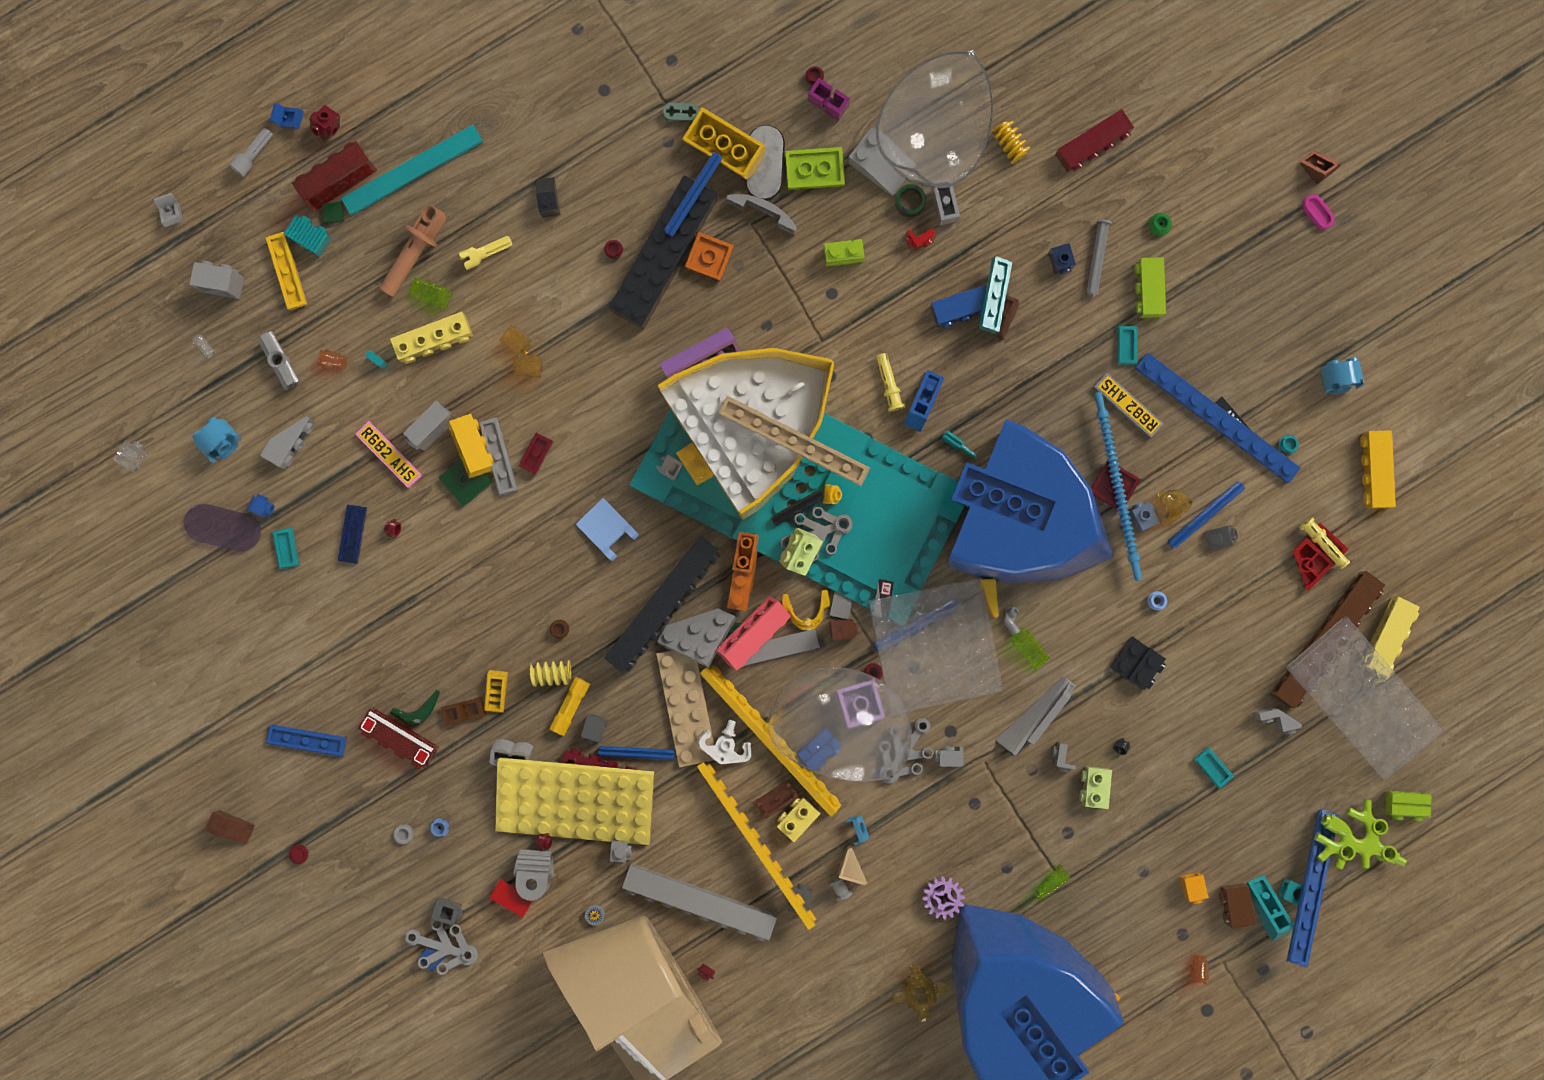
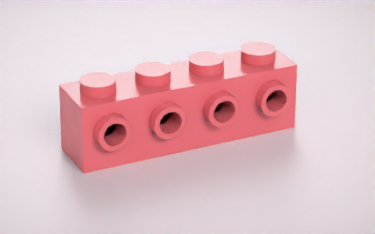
(753, 633)

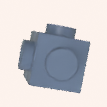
(1144, 516)

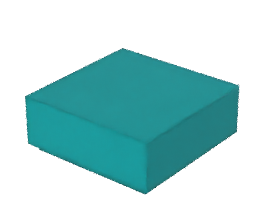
(376, 359)

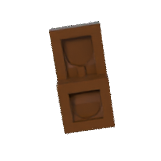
(463, 711)

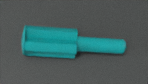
(957, 444)

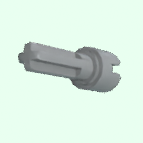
(243, 162)

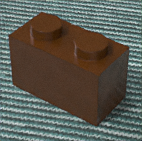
(1237, 905)

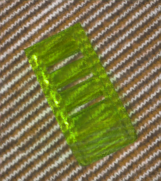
(441, 297)
(1015, 639)
(1053, 881)

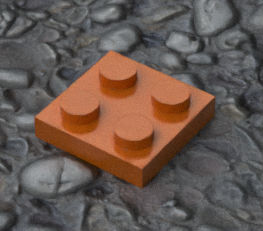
(709, 256)

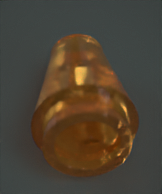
(329, 359)
(1199, 970)

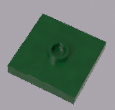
(461, 486)

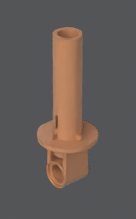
(422, 235)

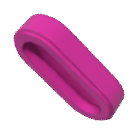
(1318, 212)

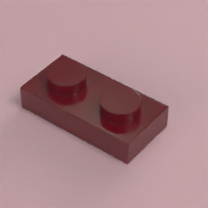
(536, 453)

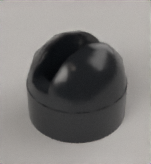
(1121, 746)

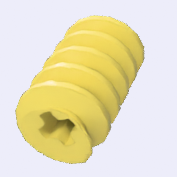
(550, 674)

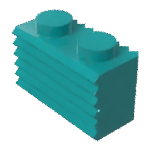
(307, 235)

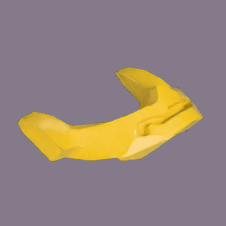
(807, 624)

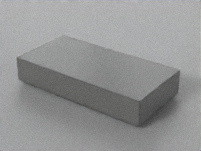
(840, 606)

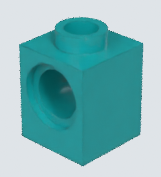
(1287, 890)

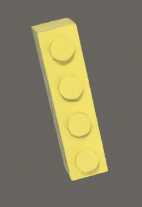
(1394, 628)

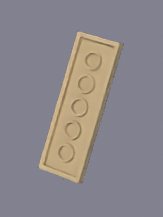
(685, 706)

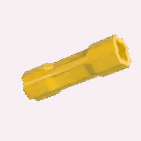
(563, 718)

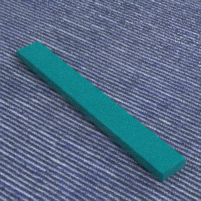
(412, 170)

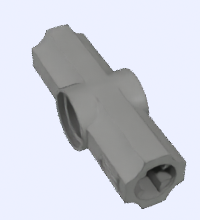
(283, 370)

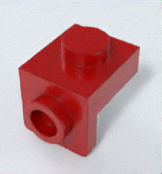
(925, 239)

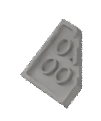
(698, 635)

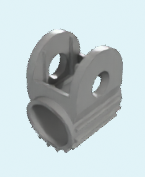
(536, 866)

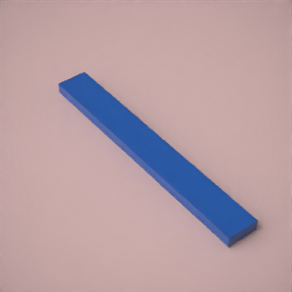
(1310, 898)

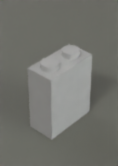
(428, 426)

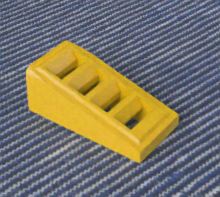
(991, 596)
(496, 675)

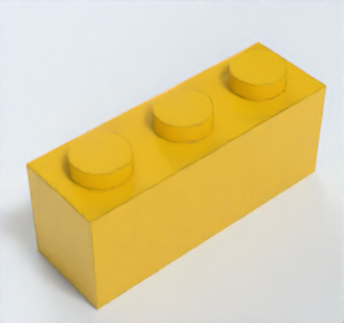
(470, 445)

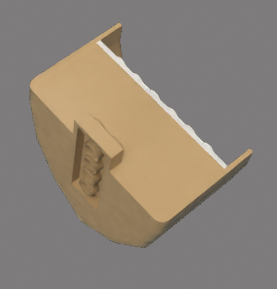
(634, 998)

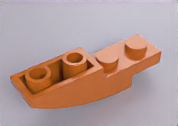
(744, 571)

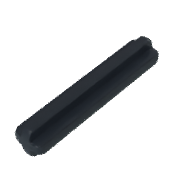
(797, 507)

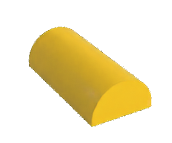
(738, 150)

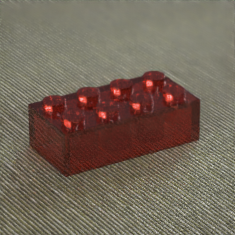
(334, 176)

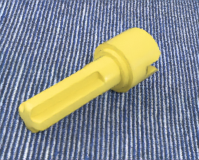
(476, 255)

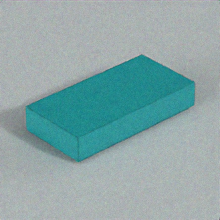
(1127, 345)
(286, 548)
(1213, 767)

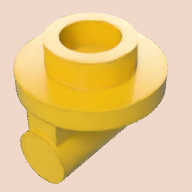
(832, 494)

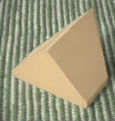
(850, 868)

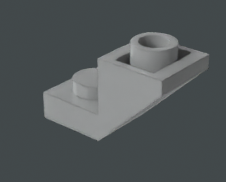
(1283, 722)

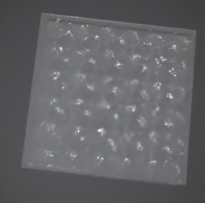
(936, 644)

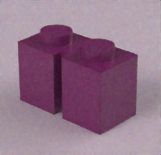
(821, 97)

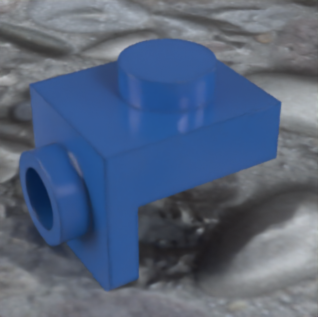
(286, 117)

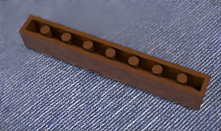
(1353, 604)

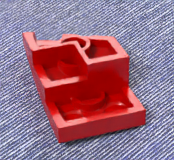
(1313, 560)

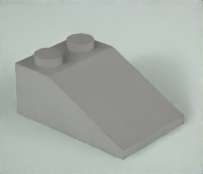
(870, 162)

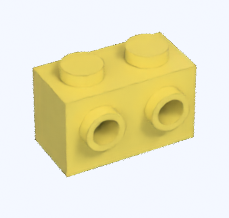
(797, 819)

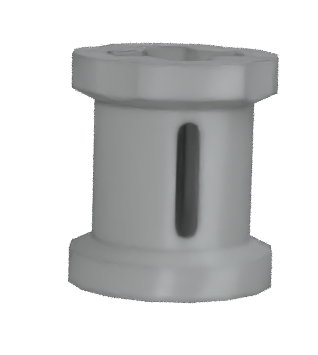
(840, 889)

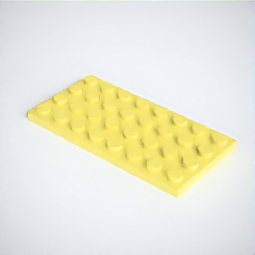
(574, 801)

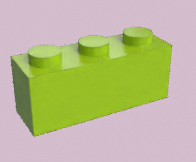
(1150, 287)

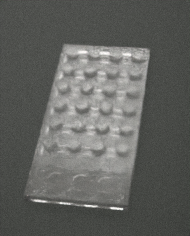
(1365, 698)

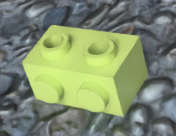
(800, 551)
(1096, 787)

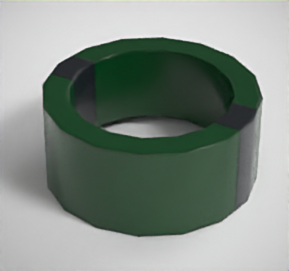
(905, 212)

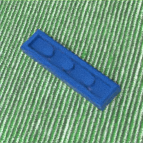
(306, 740)

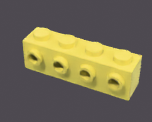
(431, 338)

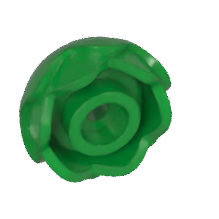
(1157, 229)

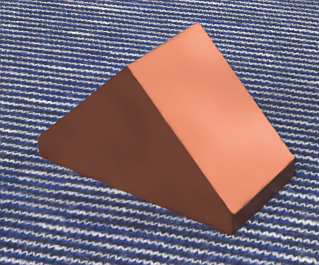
(1319, 166)

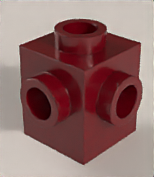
(324, 122)

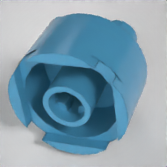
(1342, 376)
(216, 439)

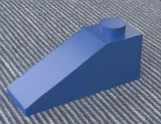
(923, 401)

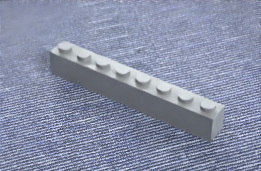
(700, 902)

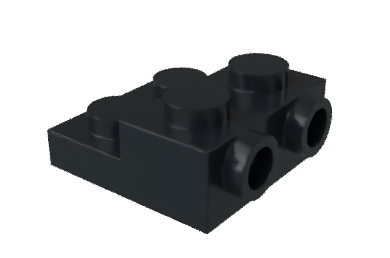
(1138, 664)

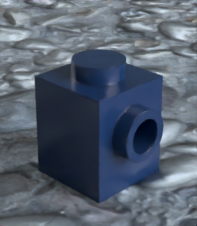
(1062, 259)

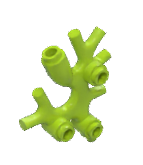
(1366, 847)

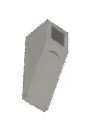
(283, 446)

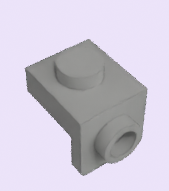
(169, 209)
(1059, 753)

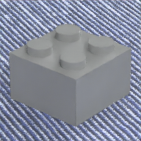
(217, 280)

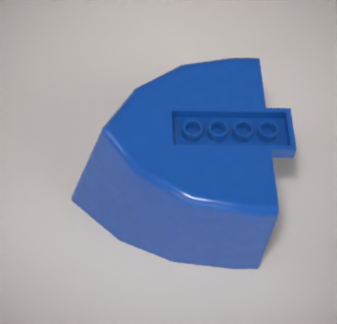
(1027, 514)
(1026, 998)

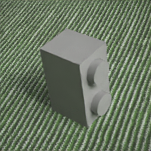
(945, 205)

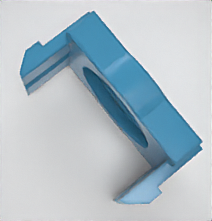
(859, 825)

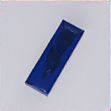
(352, 534)

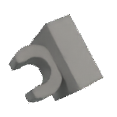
(670, 467)

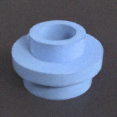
(1163, 600)

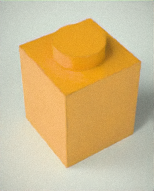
(1194, 887)

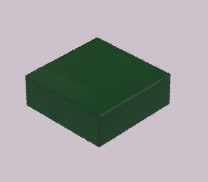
(333, 212)

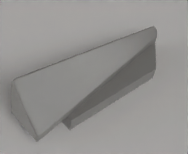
(1037, 718)

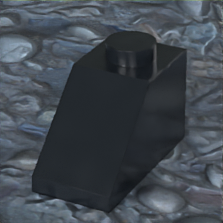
(547, 197)

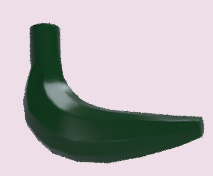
(418, 716)

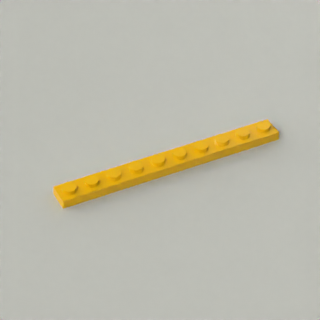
(754, 721)
(762, 851)

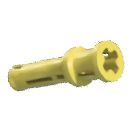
(891, 390)
(1319, 536)

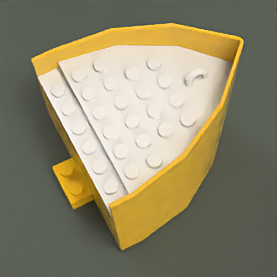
(770, 380)

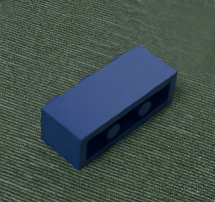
(958, 307)

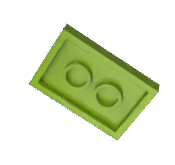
(815, 168)

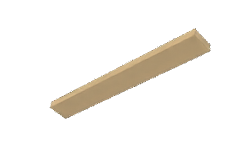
(794, 440)

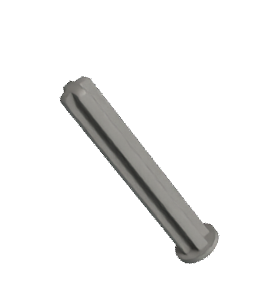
(1098, 257)

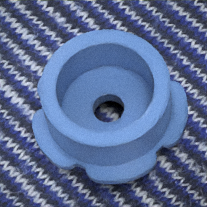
(434, 827)

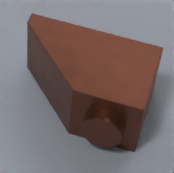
(843, 629)
(229, 827)

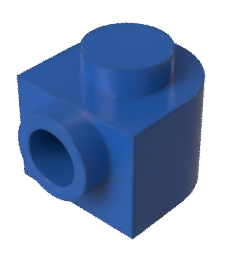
(260, 506)

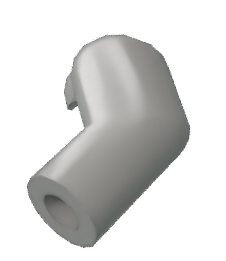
(1009, 619)

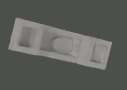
(741, 201)

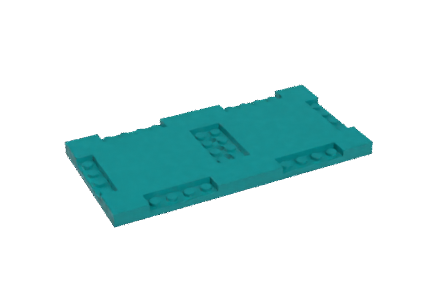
(896, 514)

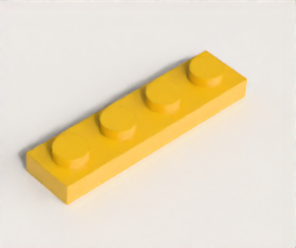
(286, 271)

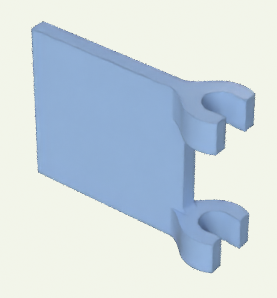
(605, 527)

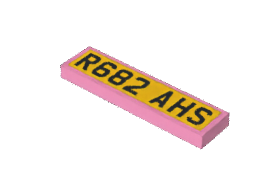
(389, 454)

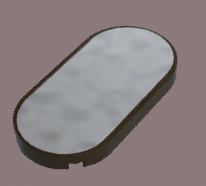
(768, 177)

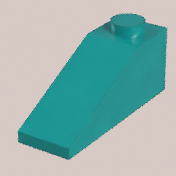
(1269, 908)

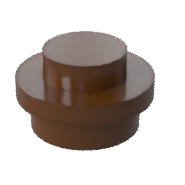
(559, 629)

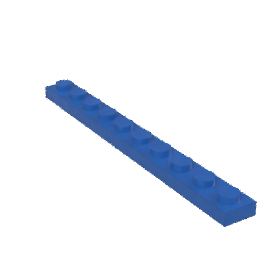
(1217, 418)

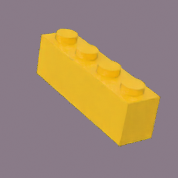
(1378, 469)

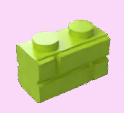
(843, 252)
(1408, 804)

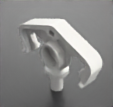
(723, 750)

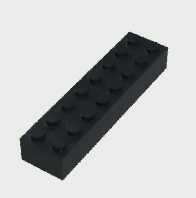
(661, 257)
(662, 604)

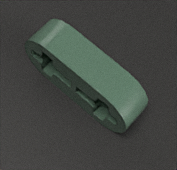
(681, 117)

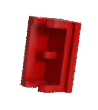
(509, 898)

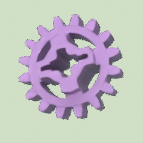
(940, 906)

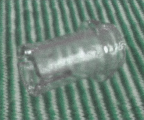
(203, 345)

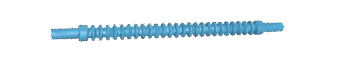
(1133, 557)

